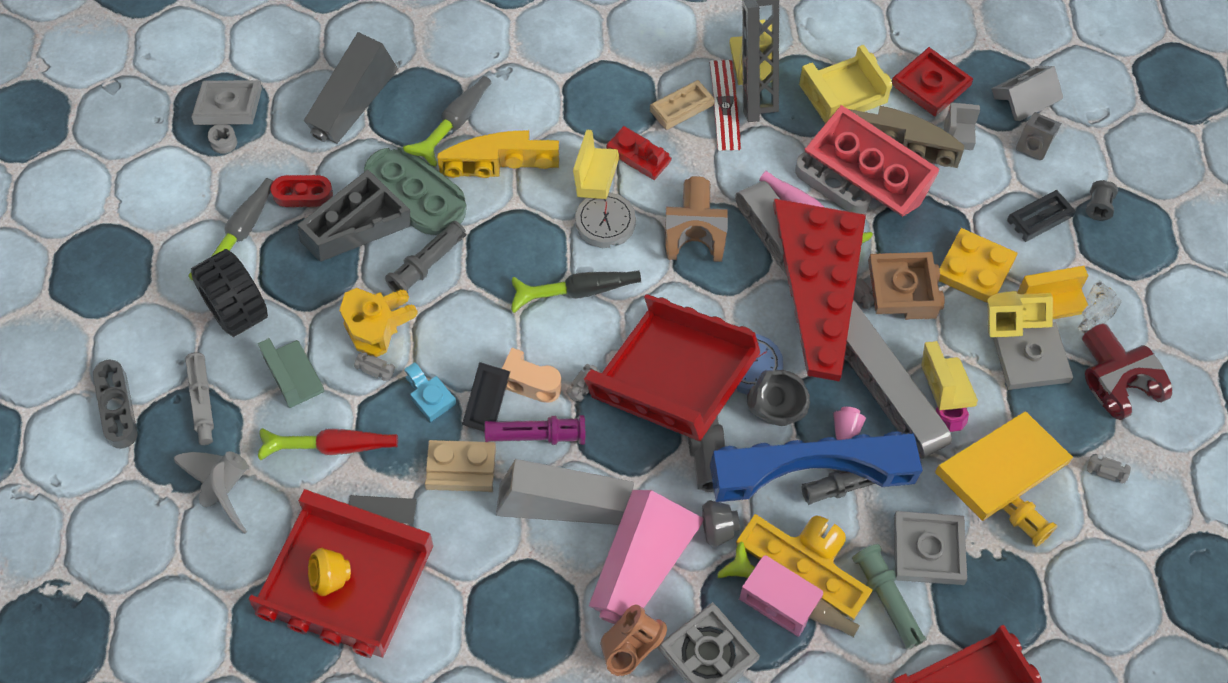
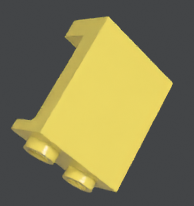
(851, 83)

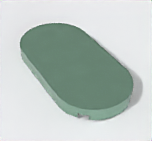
(420, 188)

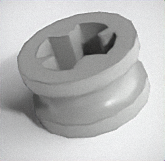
(222, 131)

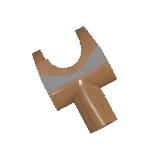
(696, 221)

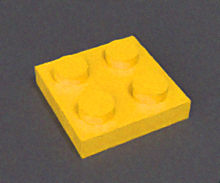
(976, 265)

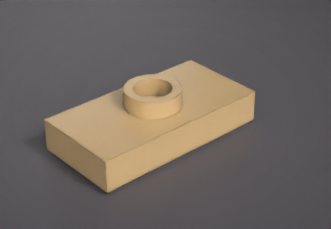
(682, 104)

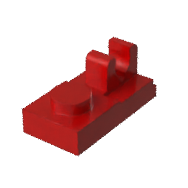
(639, 153)

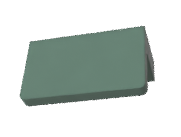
(291, 371)

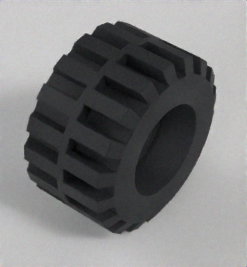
(229, 292)

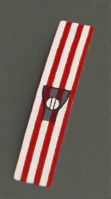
(725, 105)

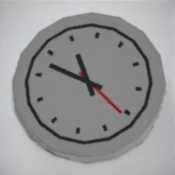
(605, 220)

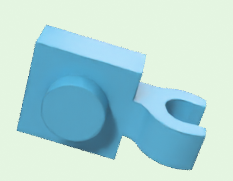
(429, 396)

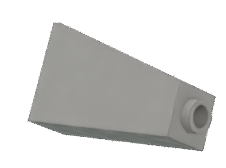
(561, 494)

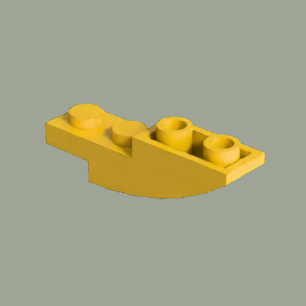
(487, 153)

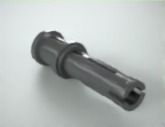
(417, 266)

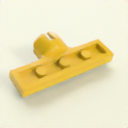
(809, 558)

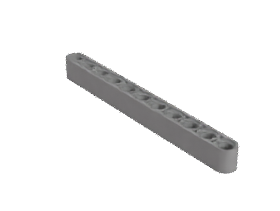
(865, 348)

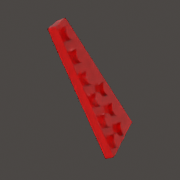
(821, 271)

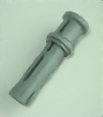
(882, 581)

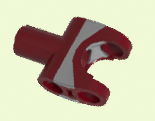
(1122, 370)

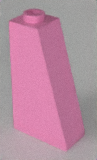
(642, 553)

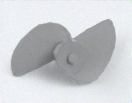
(217, 477)

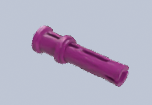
(553, 430)

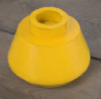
(327, 571)

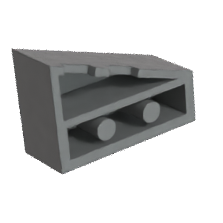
(353, 218)

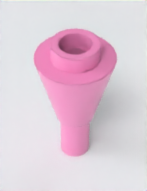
(848, 422)

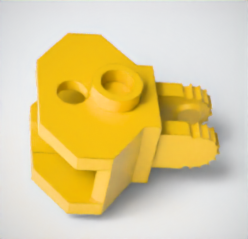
(370, 318)

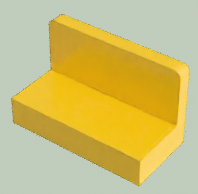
(1063, 285)

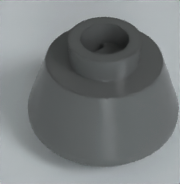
(719, 522)

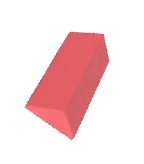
(873, 161)

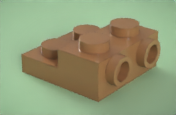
(906, 284)

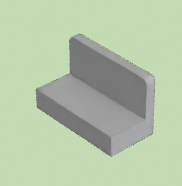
(1030, 91)

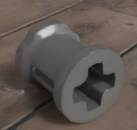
(1101, 201)

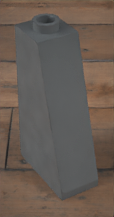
(350, 89)

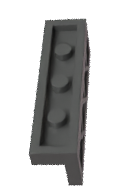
(753, 57)

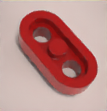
(302, 189)

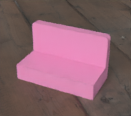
(780, 595)

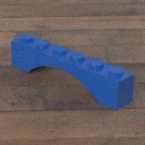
(881, 459)

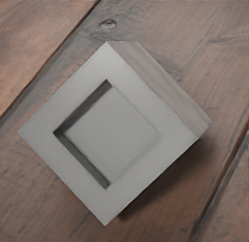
(961, 123)

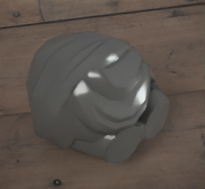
(779, 397)

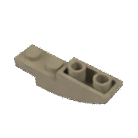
(917, 135)

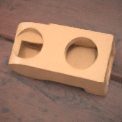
(530, 379)

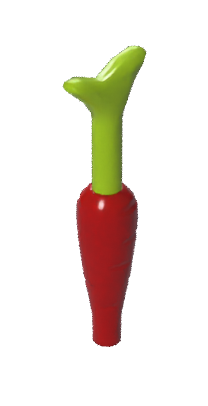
(327, 442)

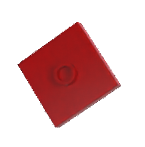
(932, 81)

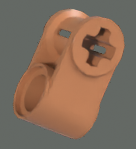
(631, 640)

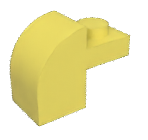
(1013, 311)

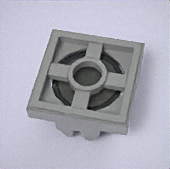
(709, 652)

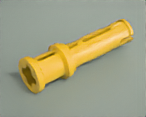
(1038, 529)

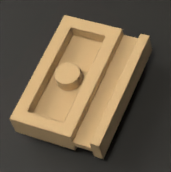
(460, 466)

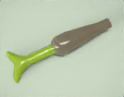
(823, 612)

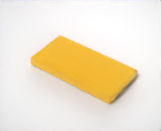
(1003, 465)

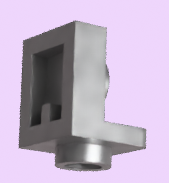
(1038, 136)

